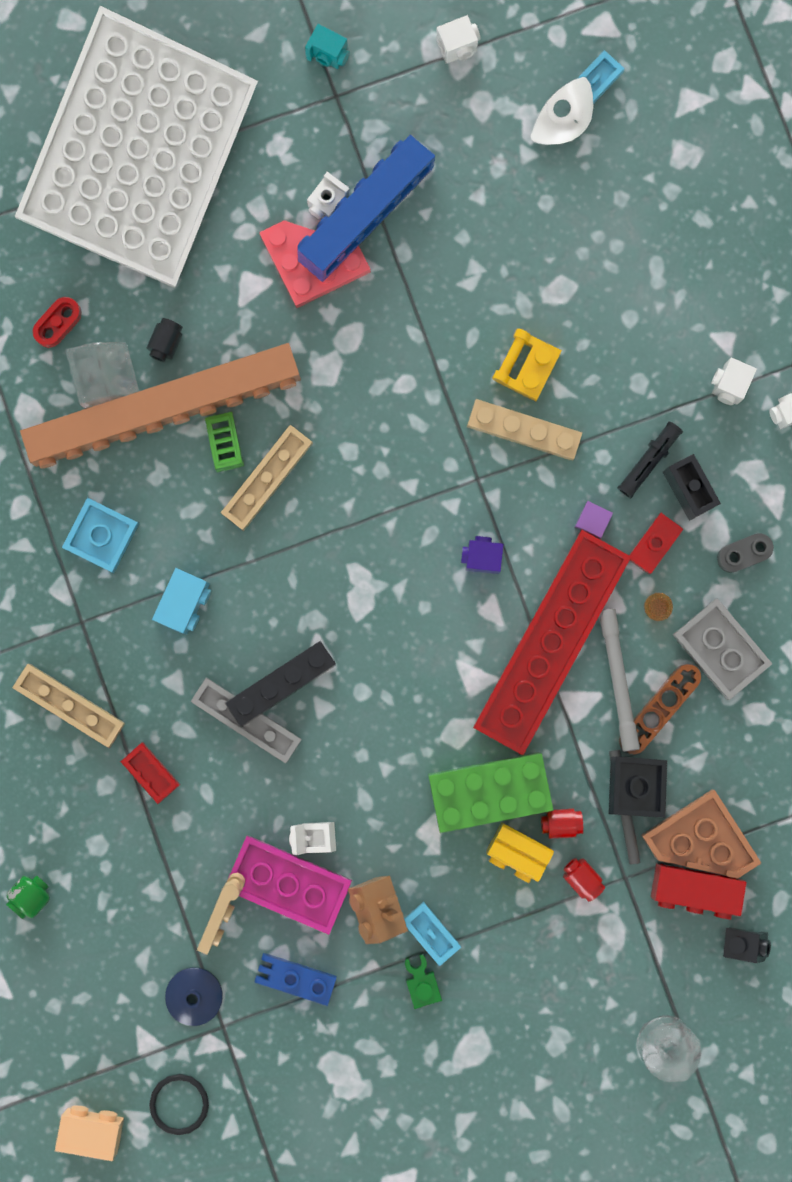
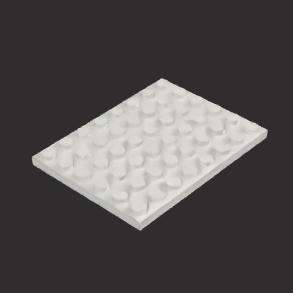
(136, 147)

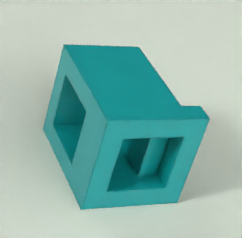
(327, 47)

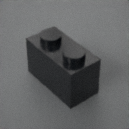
(691, 487)

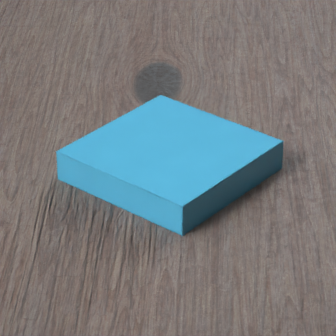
(100, 535)

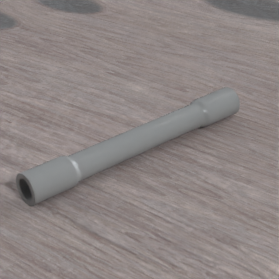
(627, 727)

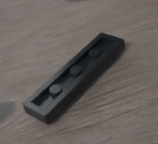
(280, 684)

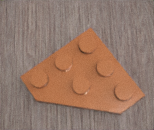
(703, 839)

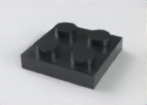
(637, 787)

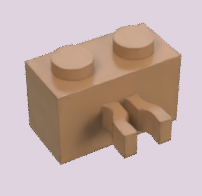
(377, 910)

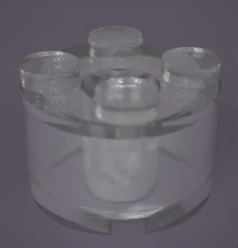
(676, 1063)

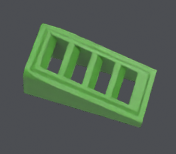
(229, 463)

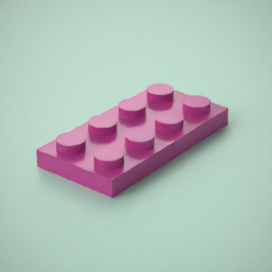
(290, 884)

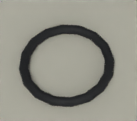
(197, 1124)

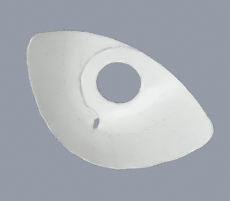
(557, 130)

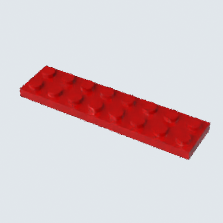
(552, 642)

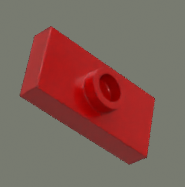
(655, 543)
(150, 773)

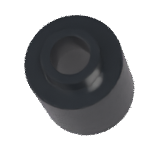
(164, 340)

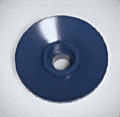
(197, 982)

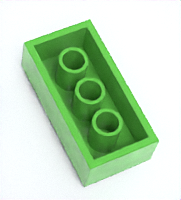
(490, 792)

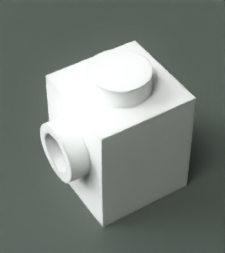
(458, 39)
(732, 381)

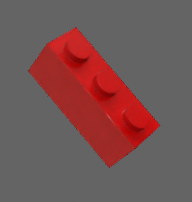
(698, 891)

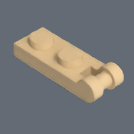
(221, 913)

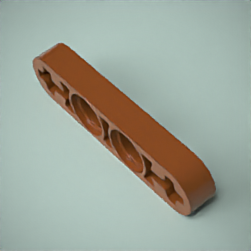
(663, 712)

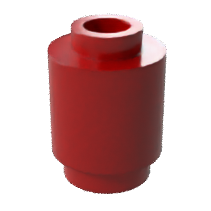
(562, 823)
(583, 879)

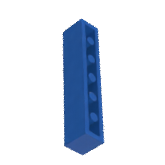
(365, 207)

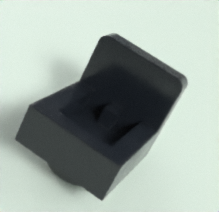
(746, 945)

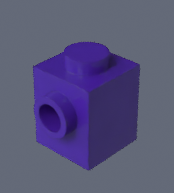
(482, 555)

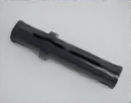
(657, 450)

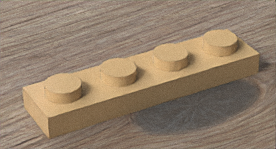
(524, 429)
(266, 477)
(68, 705)

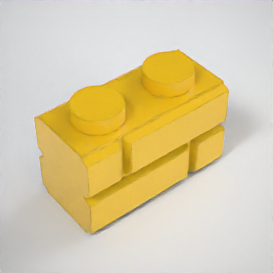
(519, 852)

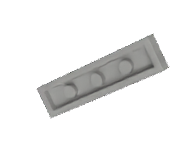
(260, 731)

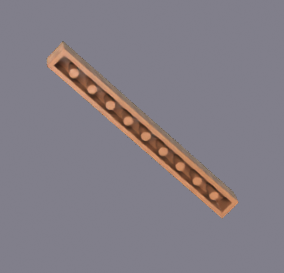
(160, 405)

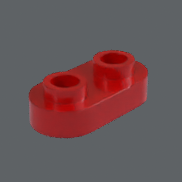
(54, 320)

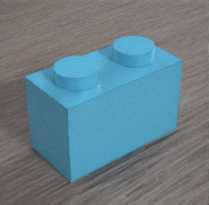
(181, 602)

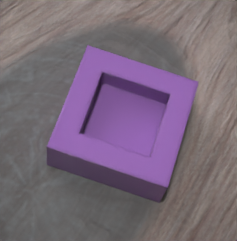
(593, 519)

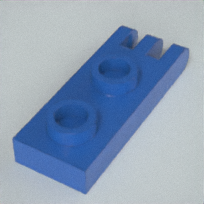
(296, 979)

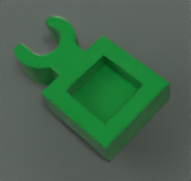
(422, 985)

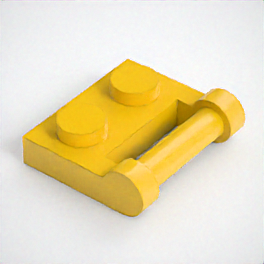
(535, 369)

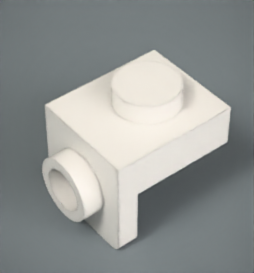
(312, 838)

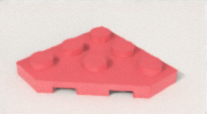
(303, 286)

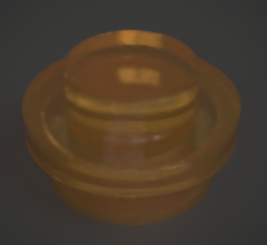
(658, 606)

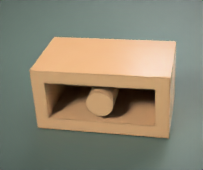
(89, 1133)

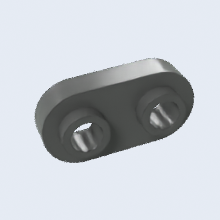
(746, 553)

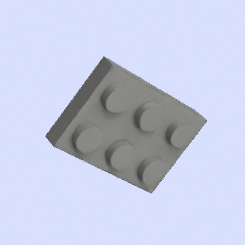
(722, 649)

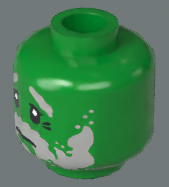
(28, 896)

